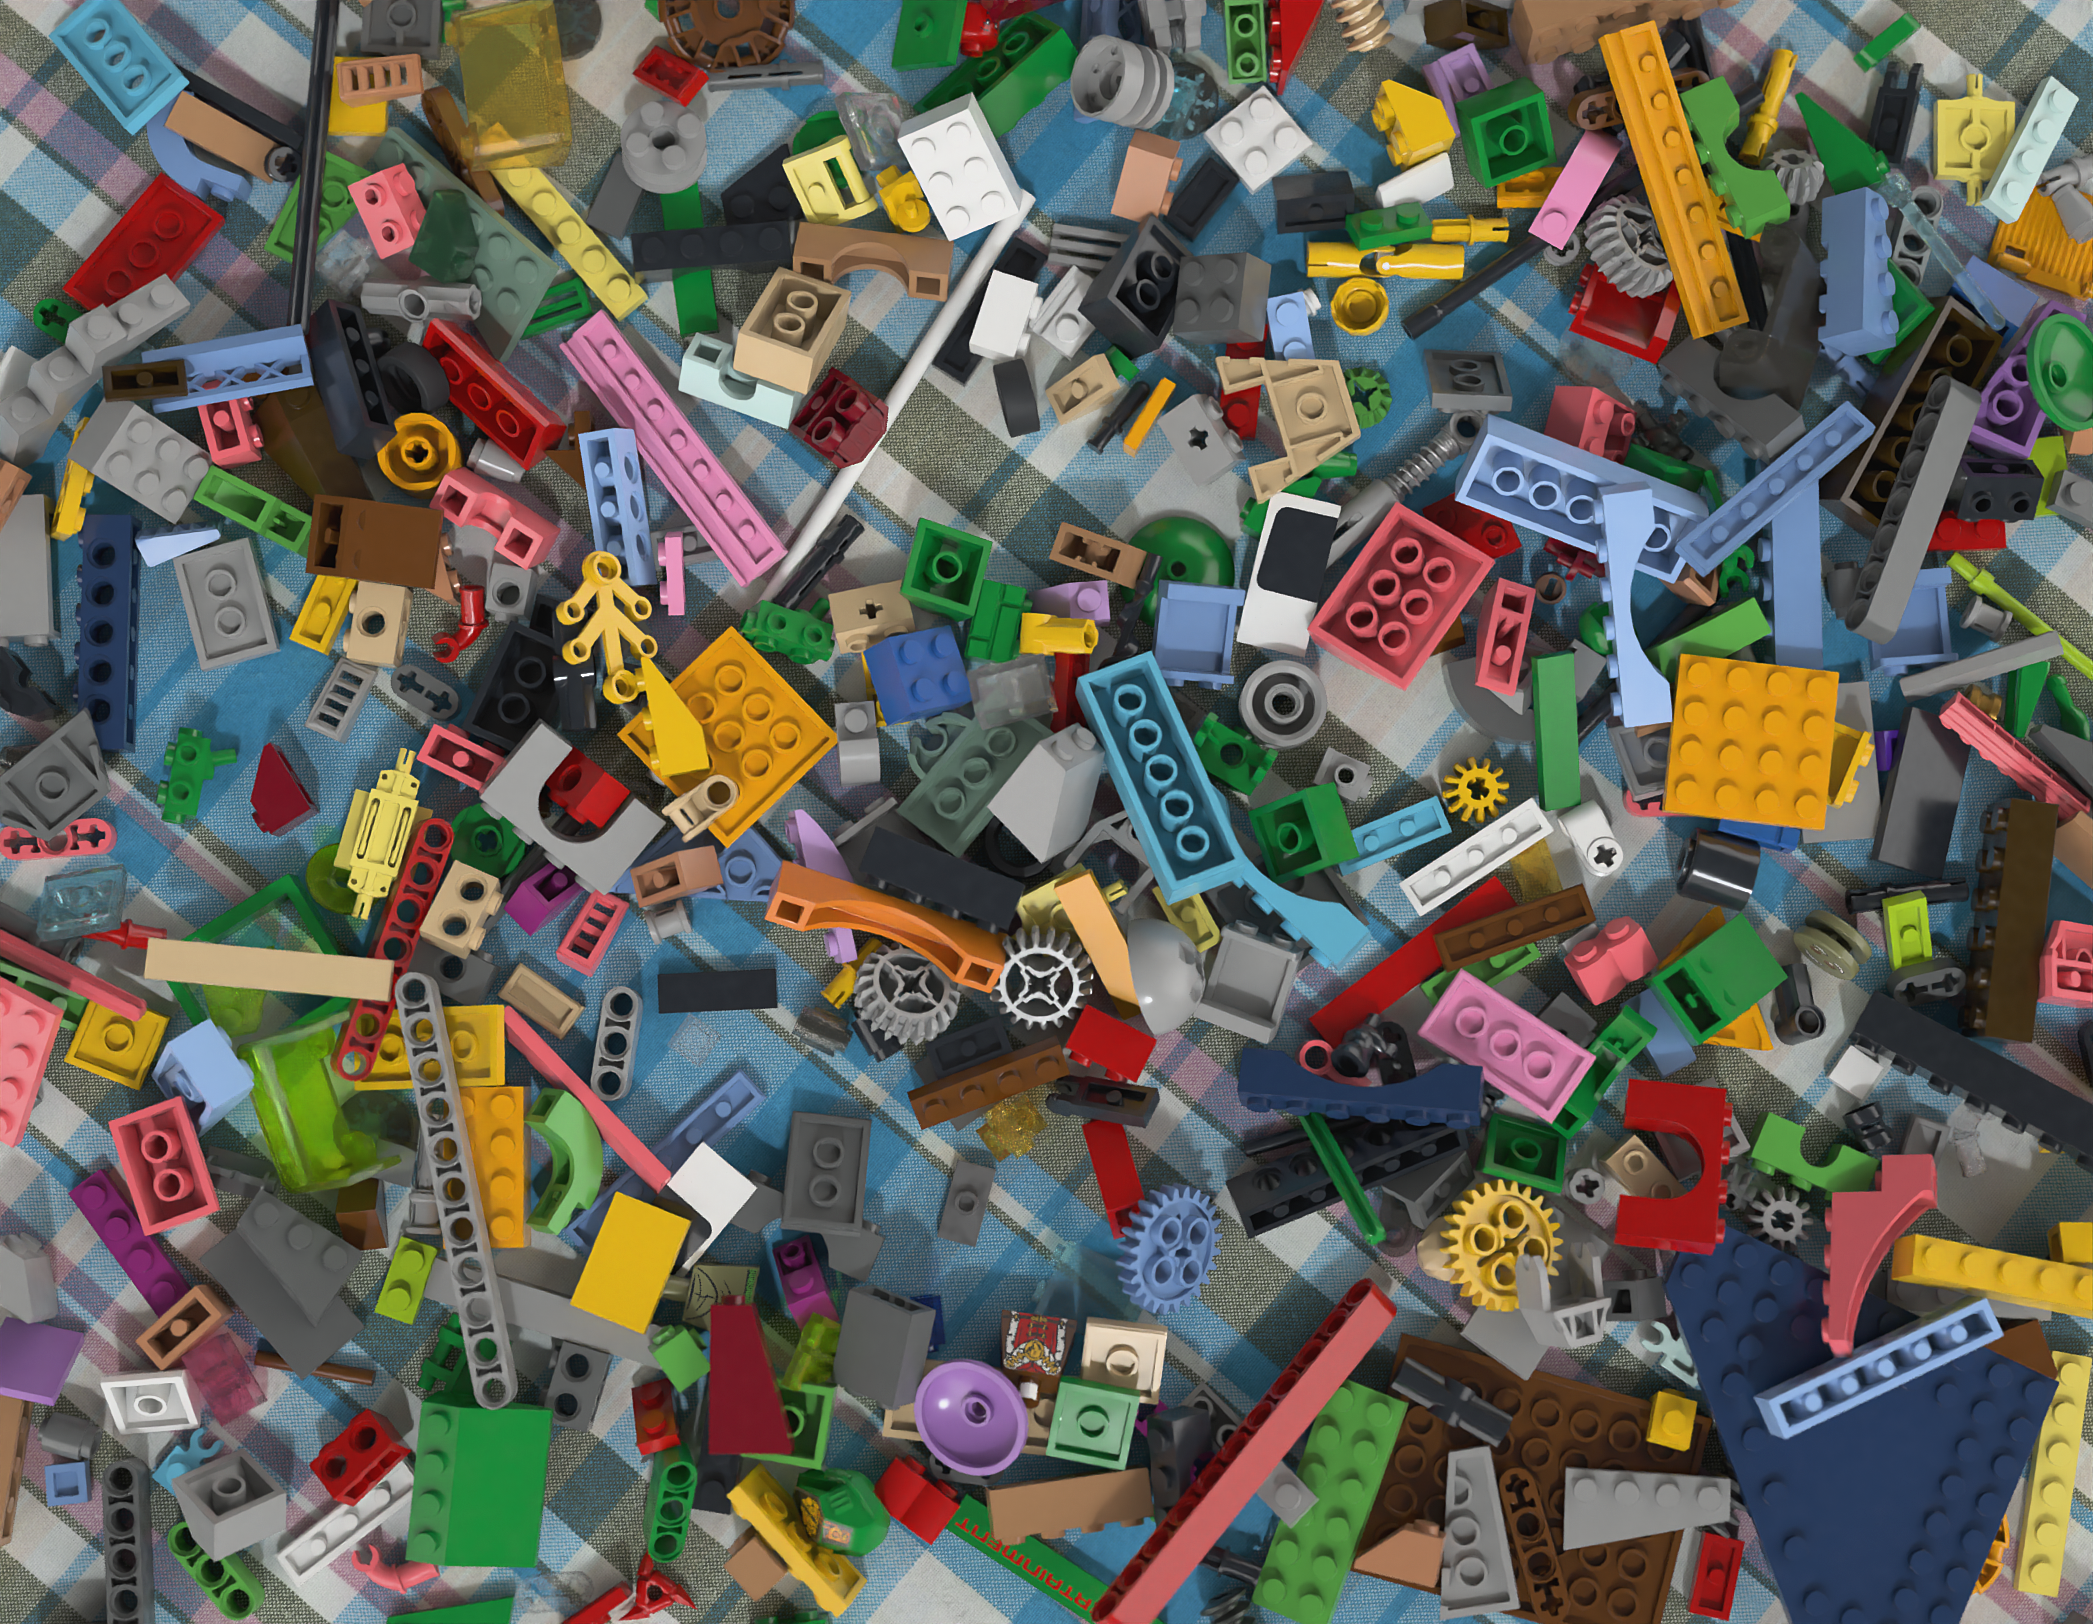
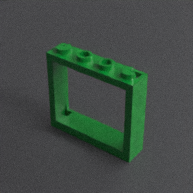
(247, 912)

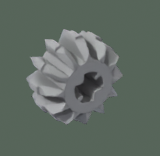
(1797, 172)
(1779, 1203)

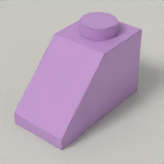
(1074, 600)

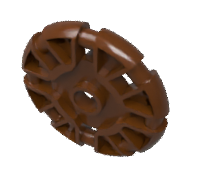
(727, 32)

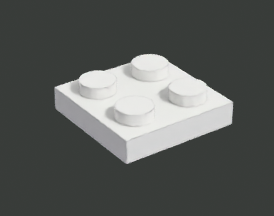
(1258, 140)

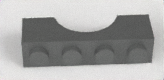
(1762, 425)
(846, 1253)

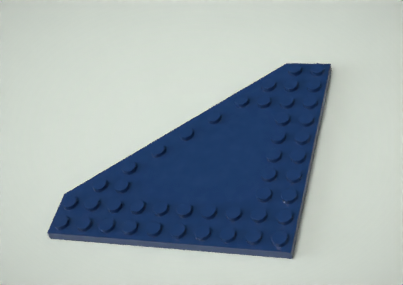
(1884, 1502)

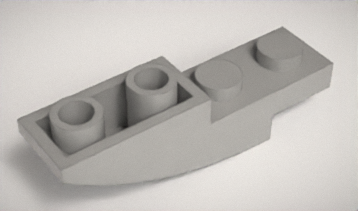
(1282, 1488)

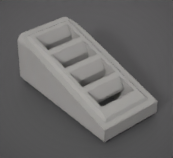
(347, 719)

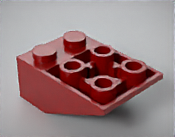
(1290, 31)

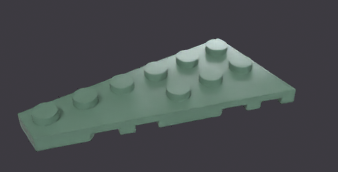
(507, 265)

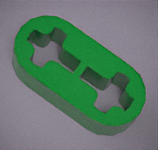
(1886, 42)
(53, 329)

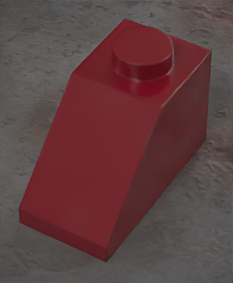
(279, 794)

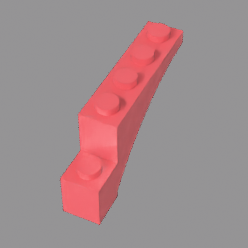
(1862, 1234)

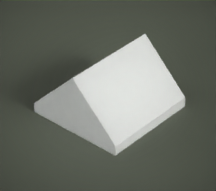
(153, 1400)

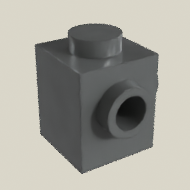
(1635, 1297)

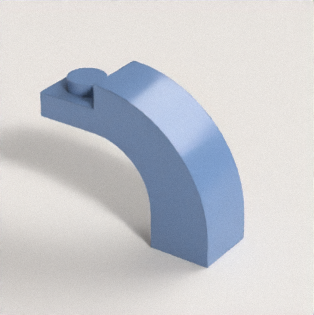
(180, 162)

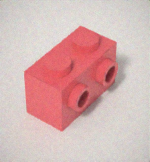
(389, 209)
(230, 431)
(458, 757)

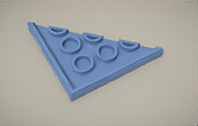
(745, 866)

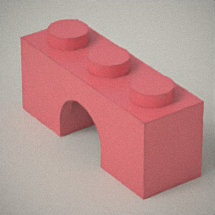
(476, 502)

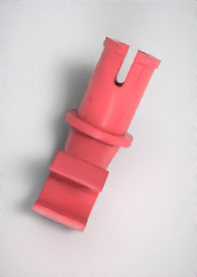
(394, 1577)

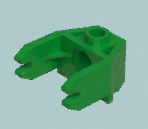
(1239, 777)

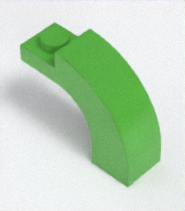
(575, 1155)

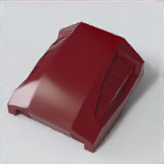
(841, 420)

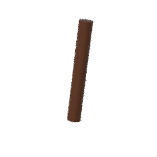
(326, 1370)

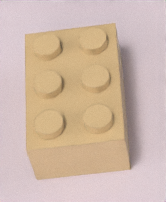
(792, 330)

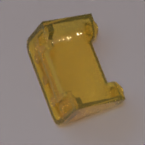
(512, 85)

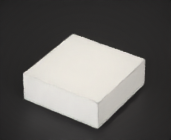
(1854, 1072)

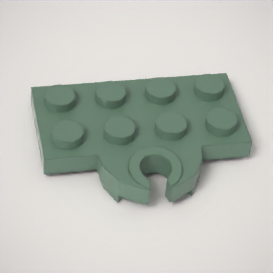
(964, 776)

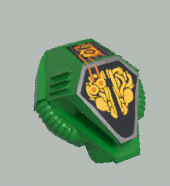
(841, 1511)

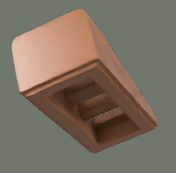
(365, 95)

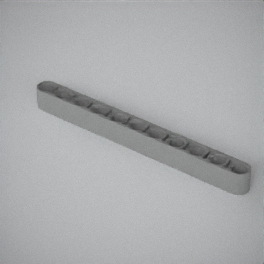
(470, 1204)

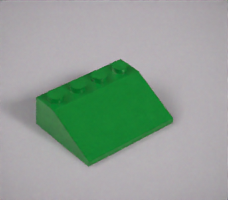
(478, 1483)

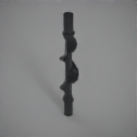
(1127, 644)

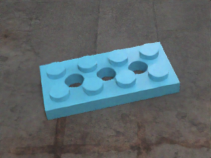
(114, 82)

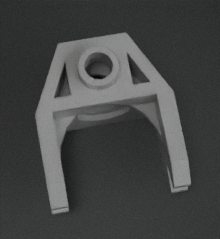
(1118, 830)
(1570, 1319)

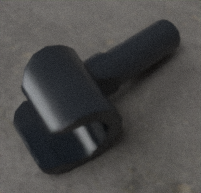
(1590, 82)

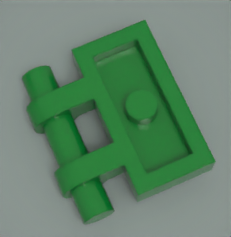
(459, 1378)

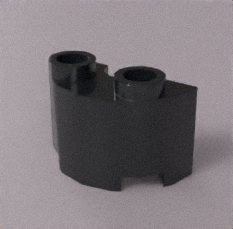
(16, 694)

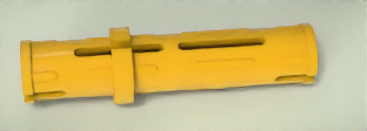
(1763, 120)

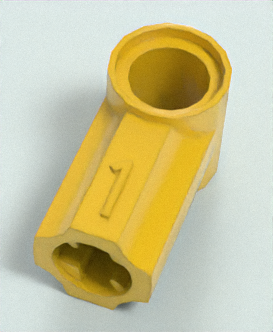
(1051, 634)

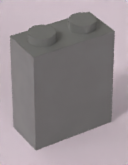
(882, 1346)

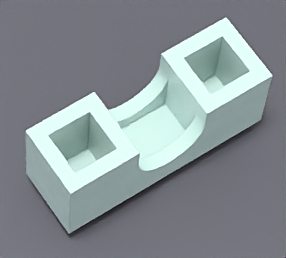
(710, 375)

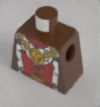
(1034, 1352)

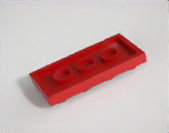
(154, 238)

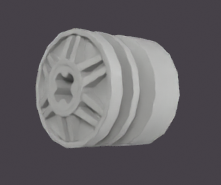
(1122, 82)

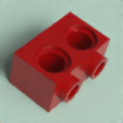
(365, 1464)

